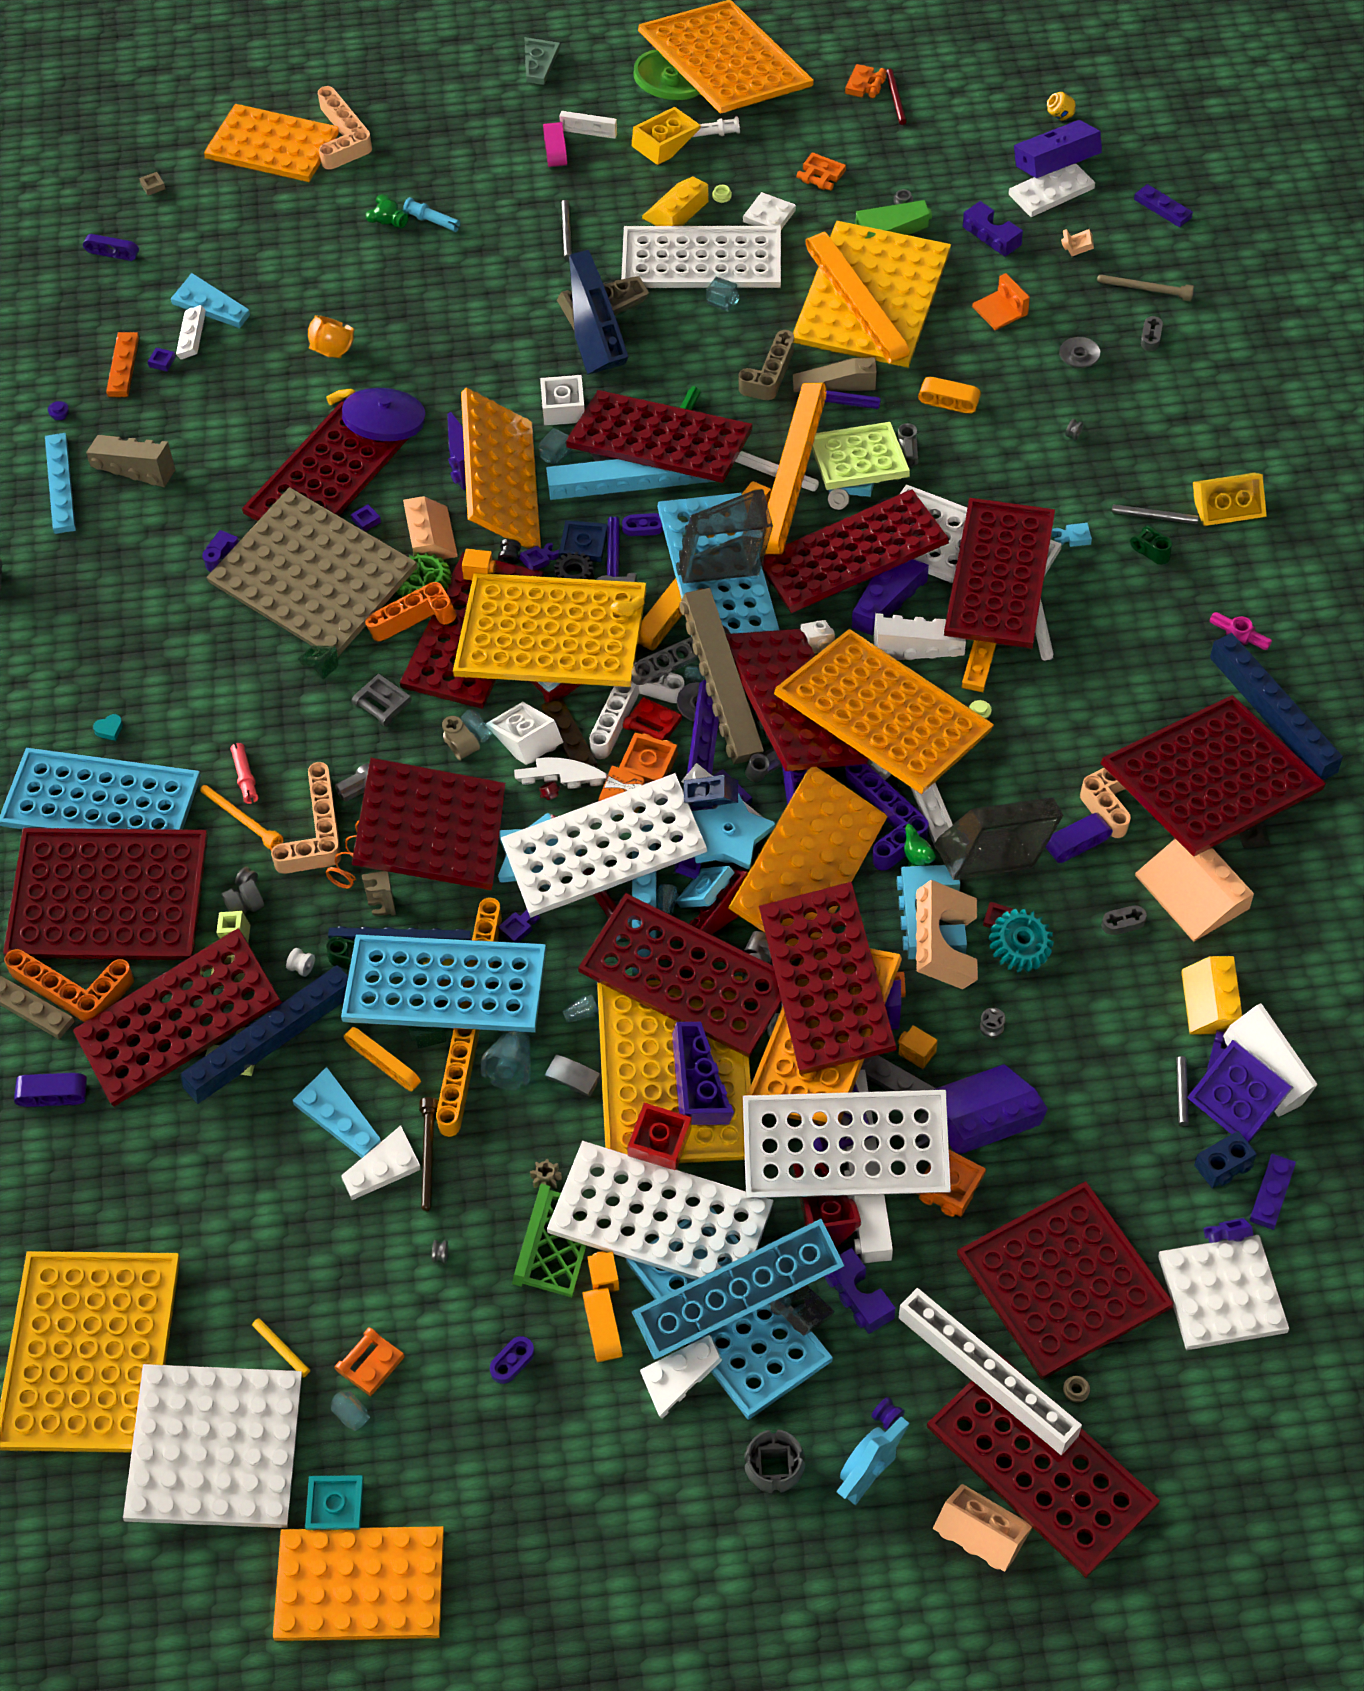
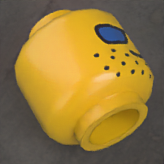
(1061, 106)

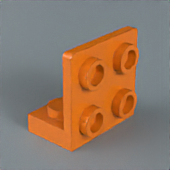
(1004, 305)

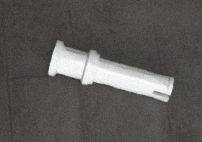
(720, 127)

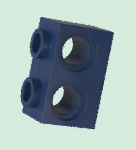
(711, 791)
(1221, 1155)

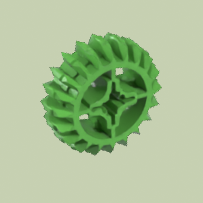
(431, 569)

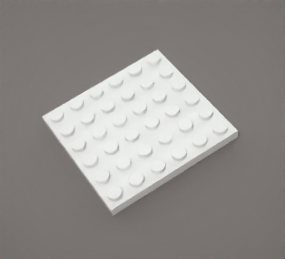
(213, 1446)

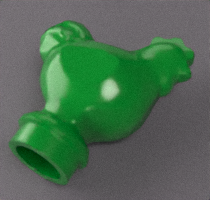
(387, 213)
(917, 849)

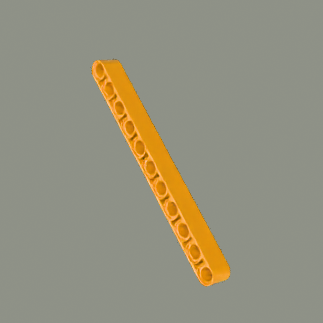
(794, 463)
(667, 609)
(465, 1045)

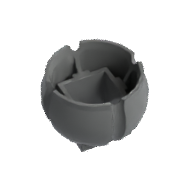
(770, 1446)

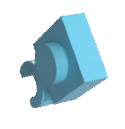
(1074, 534)

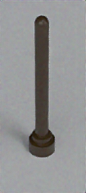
(428, 1108)

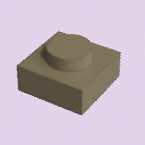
(152, 183)

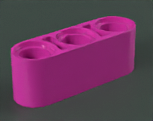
(555, 144)

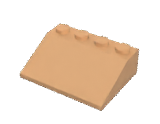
(1195, 890)

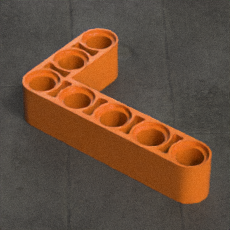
(65, 988)

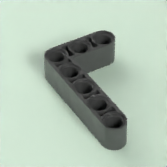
(669, 658)

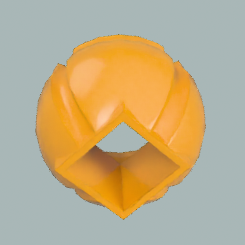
(329, 336)

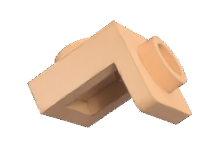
(1077, 243)

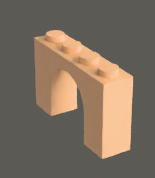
(933, 954)

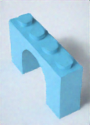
(909, 882)

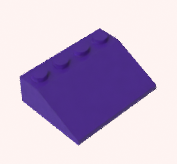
(990, 1108)

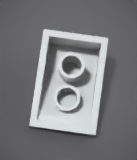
(526, 732)

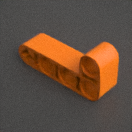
(411, 610)

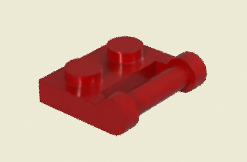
(655, 716)

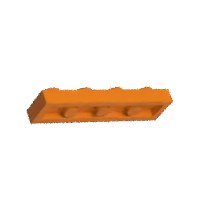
(122, 364)

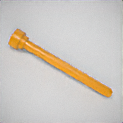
(269, 837)

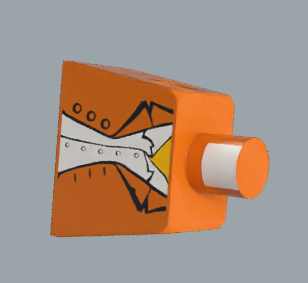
(619, 782)

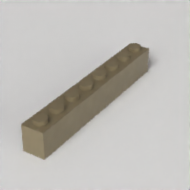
(721, 675)

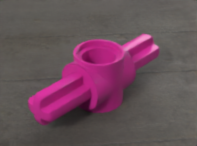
(1241, 629)

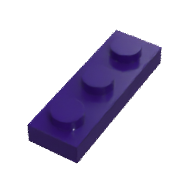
(1163, 205)
(1272, 1191)

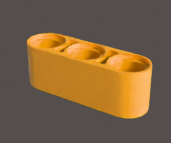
(949, 395)
(602, 1324)

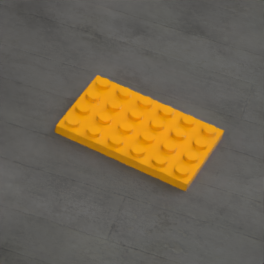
(270, 142)
(359, 1584)

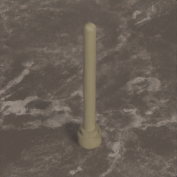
(1184, 292)

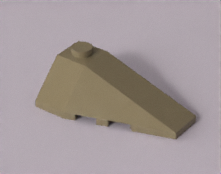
(846, 375)

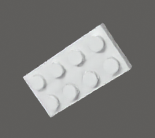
(1051, 189)

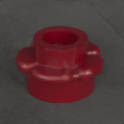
(549, 790)

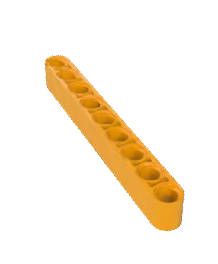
(857, 297)

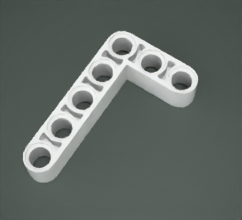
(620, 705)

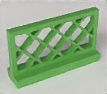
(532, 1243)

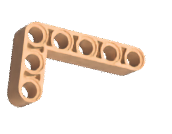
(355, 137)
(1103, 795)
(317, 847)

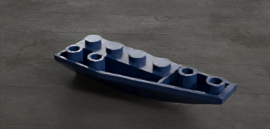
(594, 318)

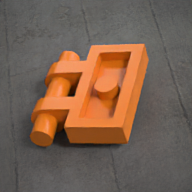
(860, 79)
(823, 167)

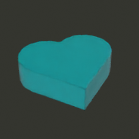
(109, 727)

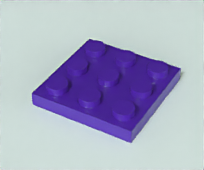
(1240, 1091)

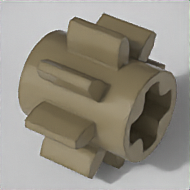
(546, 1168)

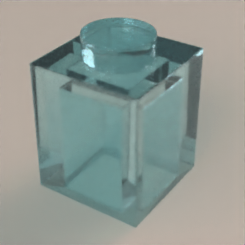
(722, 293)
(553, 447)

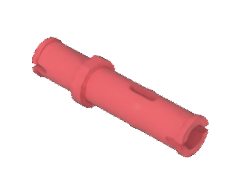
(245, 779)

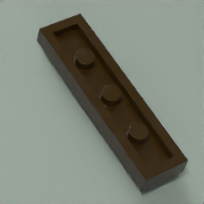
(573, 741)

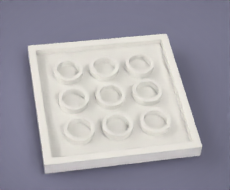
(1223, 1292)

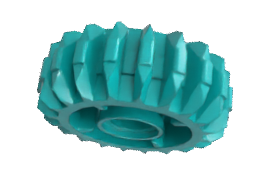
(1013, 952)

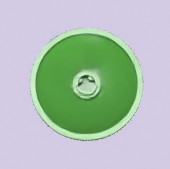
(661, 78)

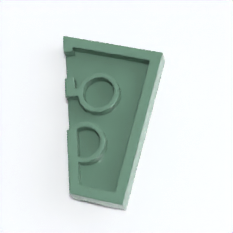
(539, 59)

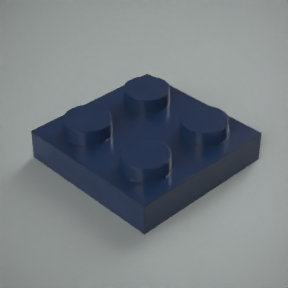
(584, 538)

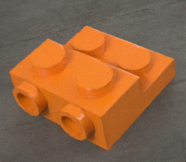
(649, 757)
(963, 1182)

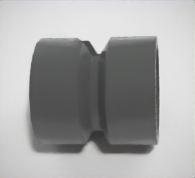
(243, 899)

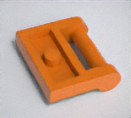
(375, 1367)

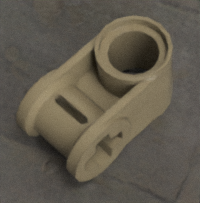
(459, 737)

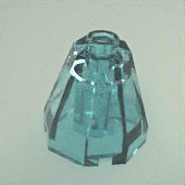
(508, 1061)

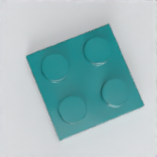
(334, 1502)

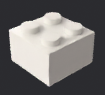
(562, 399)

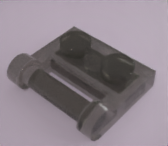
(806, 1315)

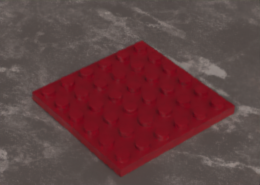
(429, 824)
(1064, 1280)

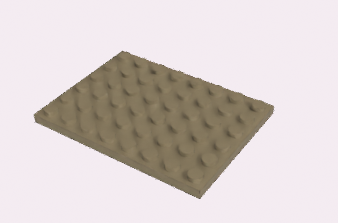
(312, 572)

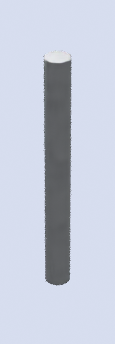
(566, 229)
(1156, 514)

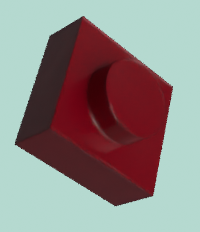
(993, 912)

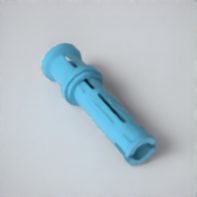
(423, 212)

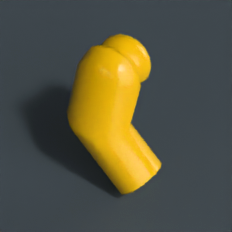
(339, 396)
(627, 608)

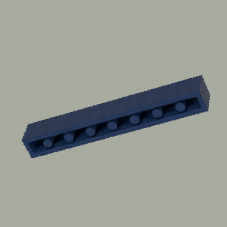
(1275, 706)
(265, 1035)

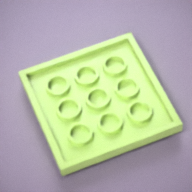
(859, 456)

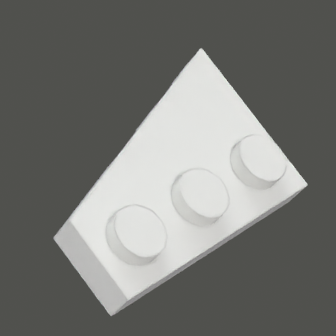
(382, 1165)
(679, 1372)

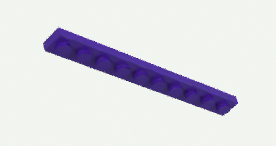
(702, 753)

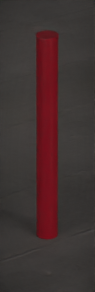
(896, 97)

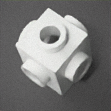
(818, 635)

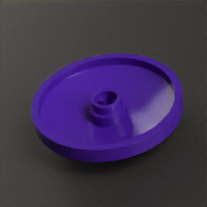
(383, 414)

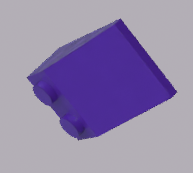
(456, 450)

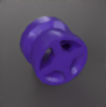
(887, 1413)

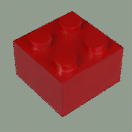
(659, 1136)

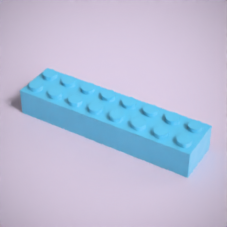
(737, 1289)

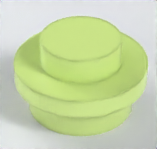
(722, 193)
(981, 708)

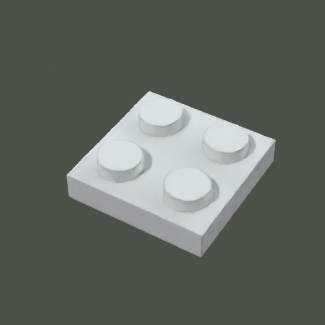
(769, 211)

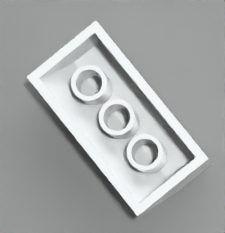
(1264, 1040)

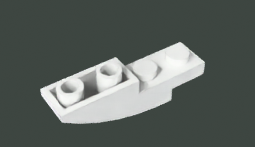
(570, 772)

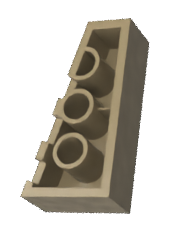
(621, 293)
(132, 459)

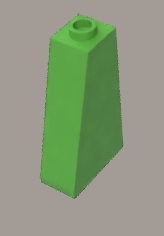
(898, 218)

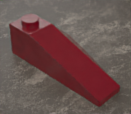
(718, 914)
(837, 1212)

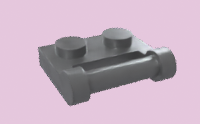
(384, 693)

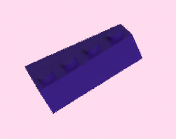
(887, 593)
(697, 1077)

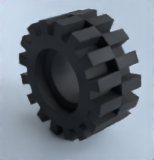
(574, 562)

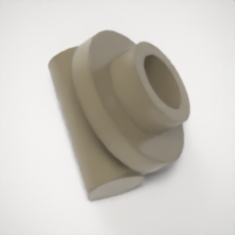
(838, 498)

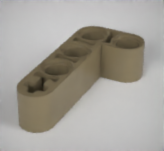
(766, 383)

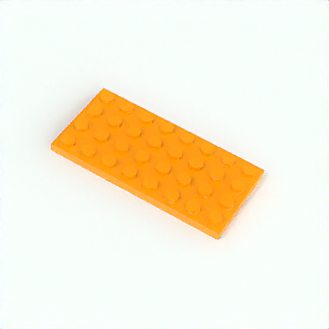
(500, 470)
(810, 848)
(778, 1067)

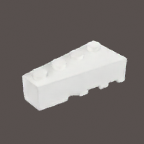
(915, 638)

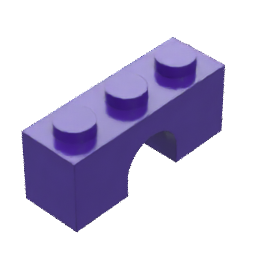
(1001, 238)
(870, 1309)

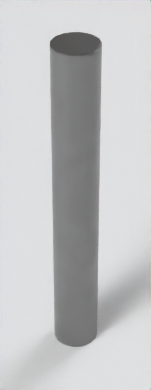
(1182, 1091)

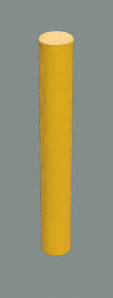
(280, 1347)

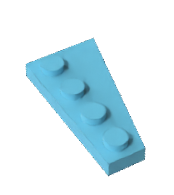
(217, 304)
(336, 1113)

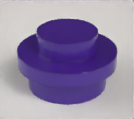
(58, 410)

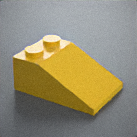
(664, 135)

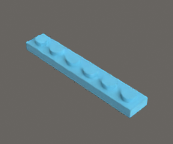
(60, 483)

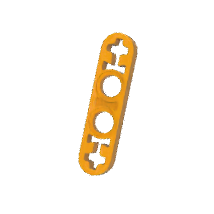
(382, 1059)

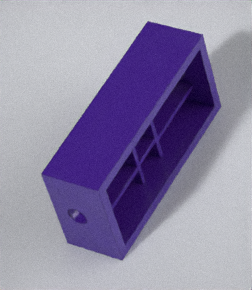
(1058, 148)

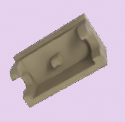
(379, 891)

